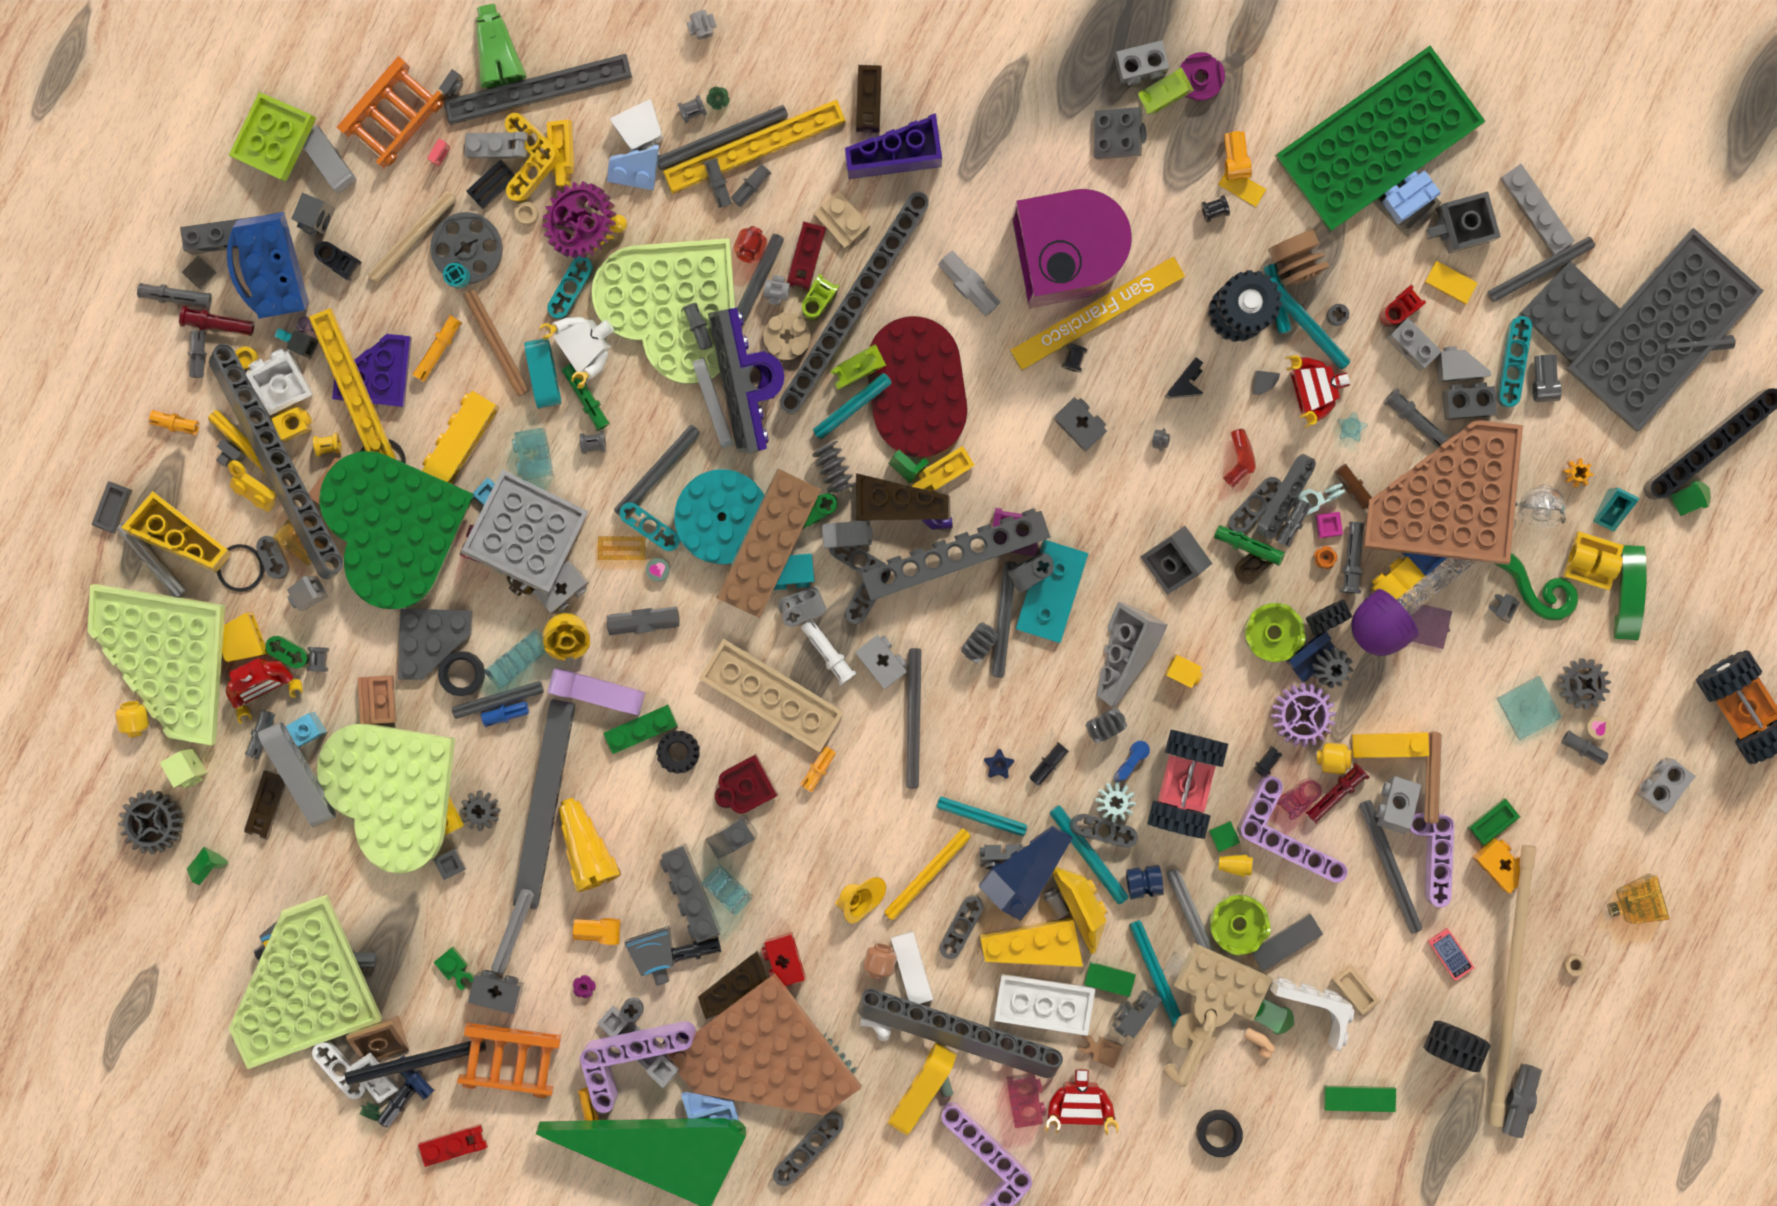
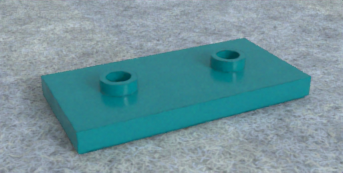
(1051, 599)

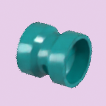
(460, 278)

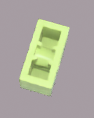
(184, 768)

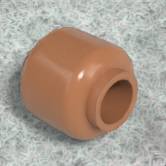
(880, 961)

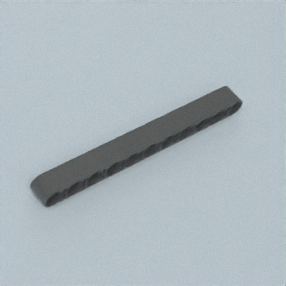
(862, 294)
(275, 472)

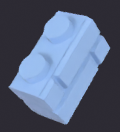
(1410, 197)

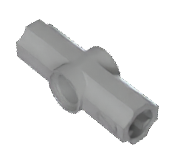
(969, 283)

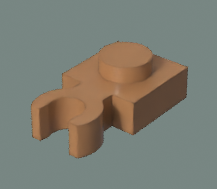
(1103, 1051)

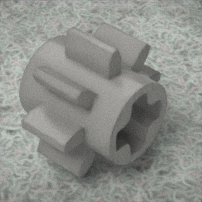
(701, 24)
(776, 290)

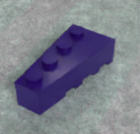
(897, 151)

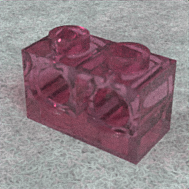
(1021, 1100)

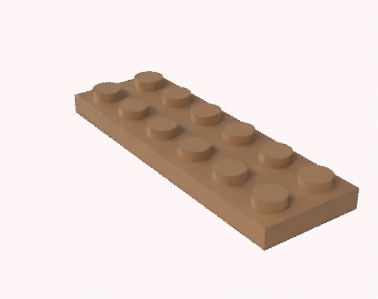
(768, 543)

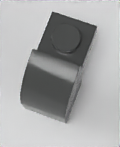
(847, 534)

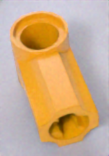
(1237, 162)
(604, 930)

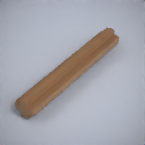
(1432, 785)

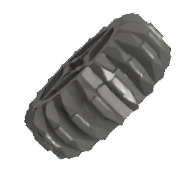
(133, 813)

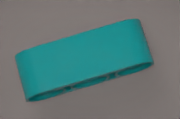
(542, 373)

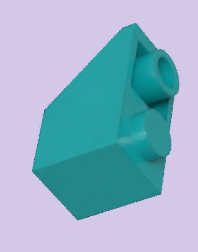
(797, 571)

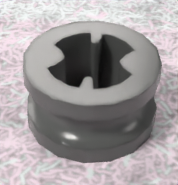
(1342, 309)

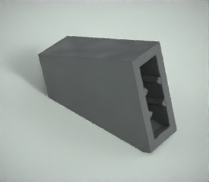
(732, 837)

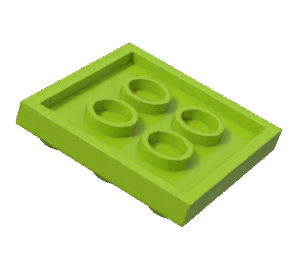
(272, 136)

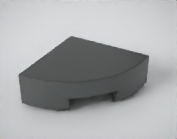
(1264, 381)

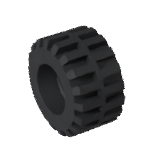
(1457, 1046)

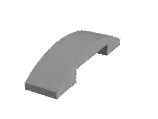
(659, 1067)

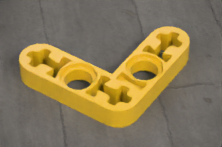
(537, 159)

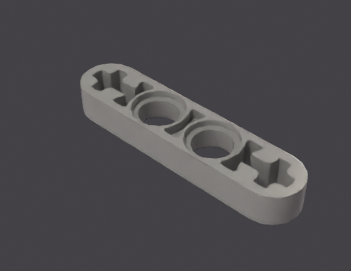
(712, 403)

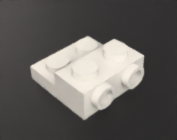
(278, 381)

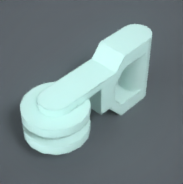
(1335, 492)

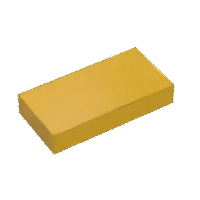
(1450, 282)

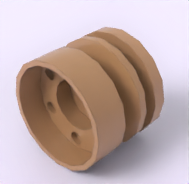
(1298, 258)

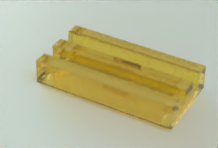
(642, 548)

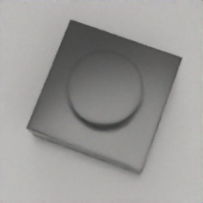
(452, 84)
(449, 863)

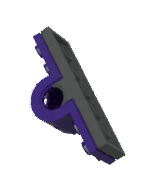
(735, 371)

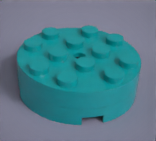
(703, 503)

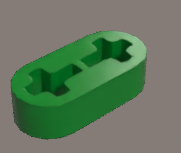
(284, 656)

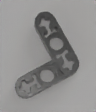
(853, 604)

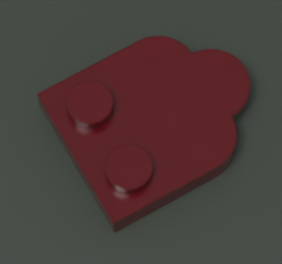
(745, 786)

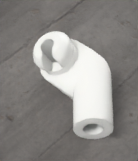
(882, 1030)

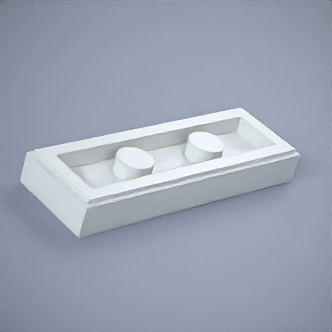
(911, 968)

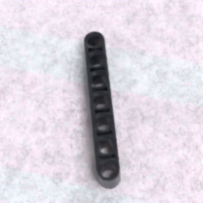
(1704, 451)

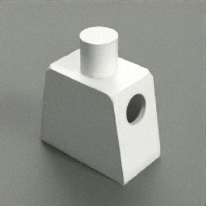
(639, 126)

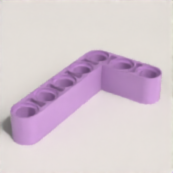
(1283, 841)
(628, 1053)
(991, 1158)

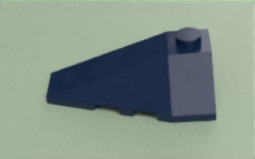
(1022, 877)

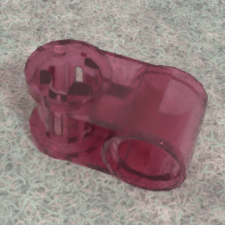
(1298, 798)

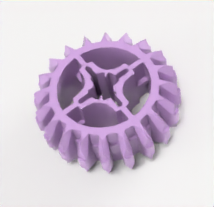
(1311, 724)

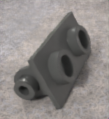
(991, 854)

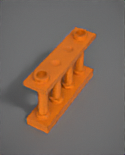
(368, 108)
(500, 1037)

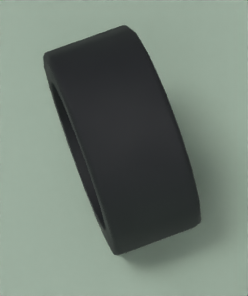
(443, 673)
(1237, 1138)

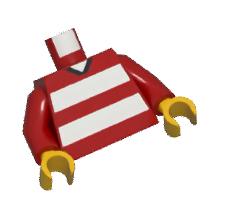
(1315, 387)
(256, 680)
(1081, 1104)

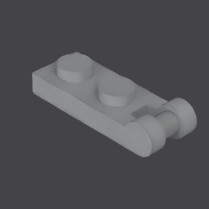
(495, 145)

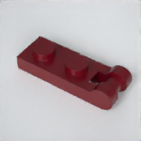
(806, 255)

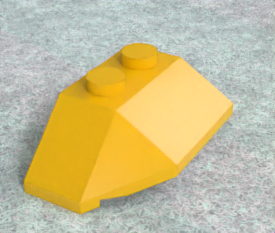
(1083, 905)

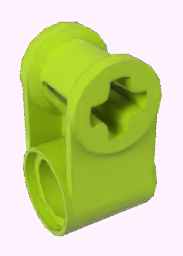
(820, 293)

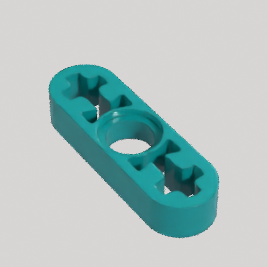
(560, 289)
(631, 521)

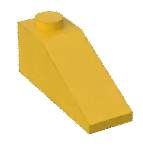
(1390, 744)

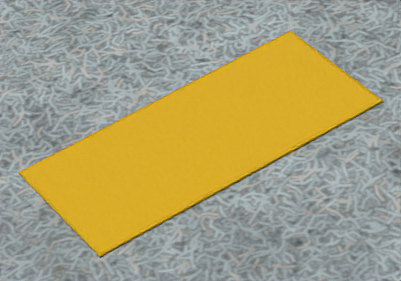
(1244, 189)

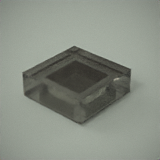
(199, 272)

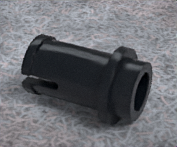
(1267, 762)

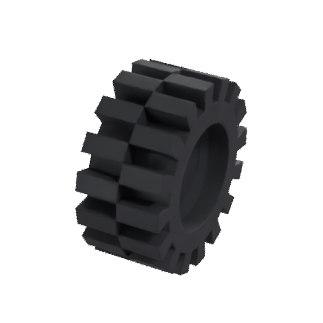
(1328, 617)
(692, 752)

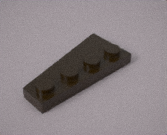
(895, 501)

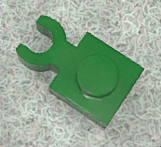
(451, 965)

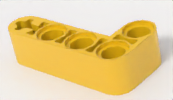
(922, 1089)

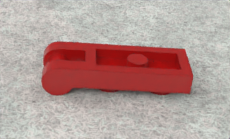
(452, 1145)

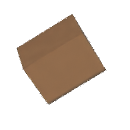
(379, 1039)

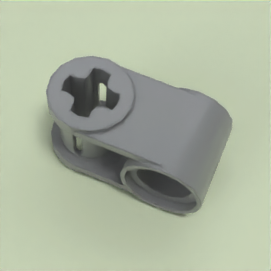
(803, 605)

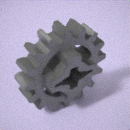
(1591, 681)

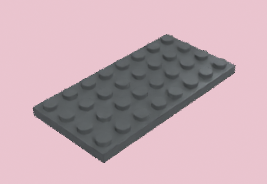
(1685, 297)

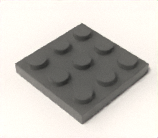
(1570, 311)

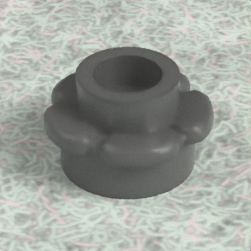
(1160, 439)

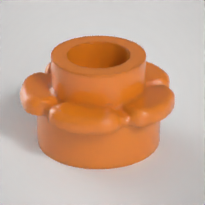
(1320, 553)

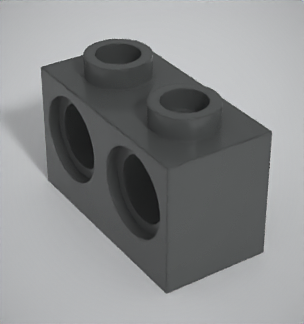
(312, 215)
(1469, 407)

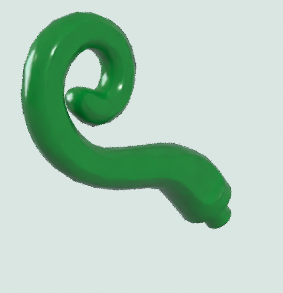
(1519, 573)

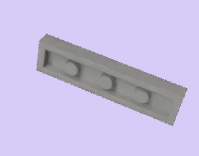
(1537, 209)

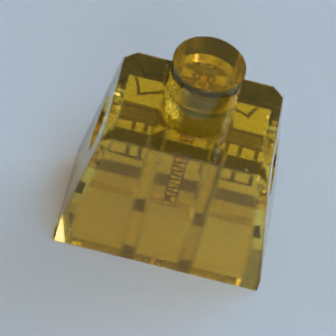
(1640, 901)

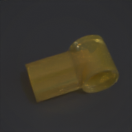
(288, 539)

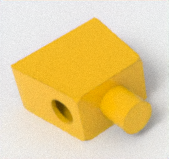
(242, 639)

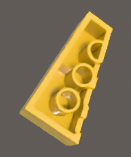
(170, 530)
(1038, 943)

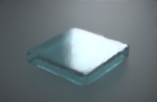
(1529, 707)

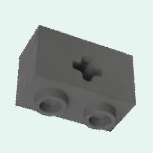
(1067, 421)
(483, 995)

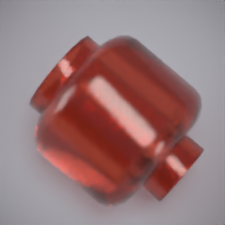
(750, 244)

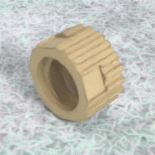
(1567, 965)

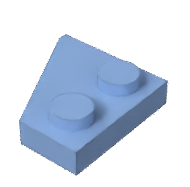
(634, 168)
(708, 1106)

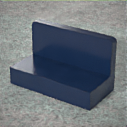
(1303, 659)

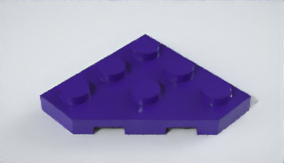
(384, 370)

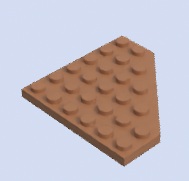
(1454, 499)
(766, 1055)

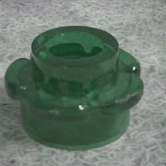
(722, 93)
(370, 1111)

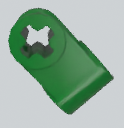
(818, 512)

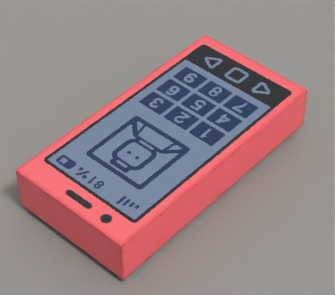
(1450, 954)

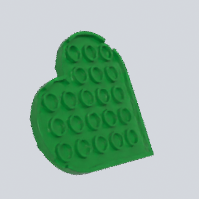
(394, 525)

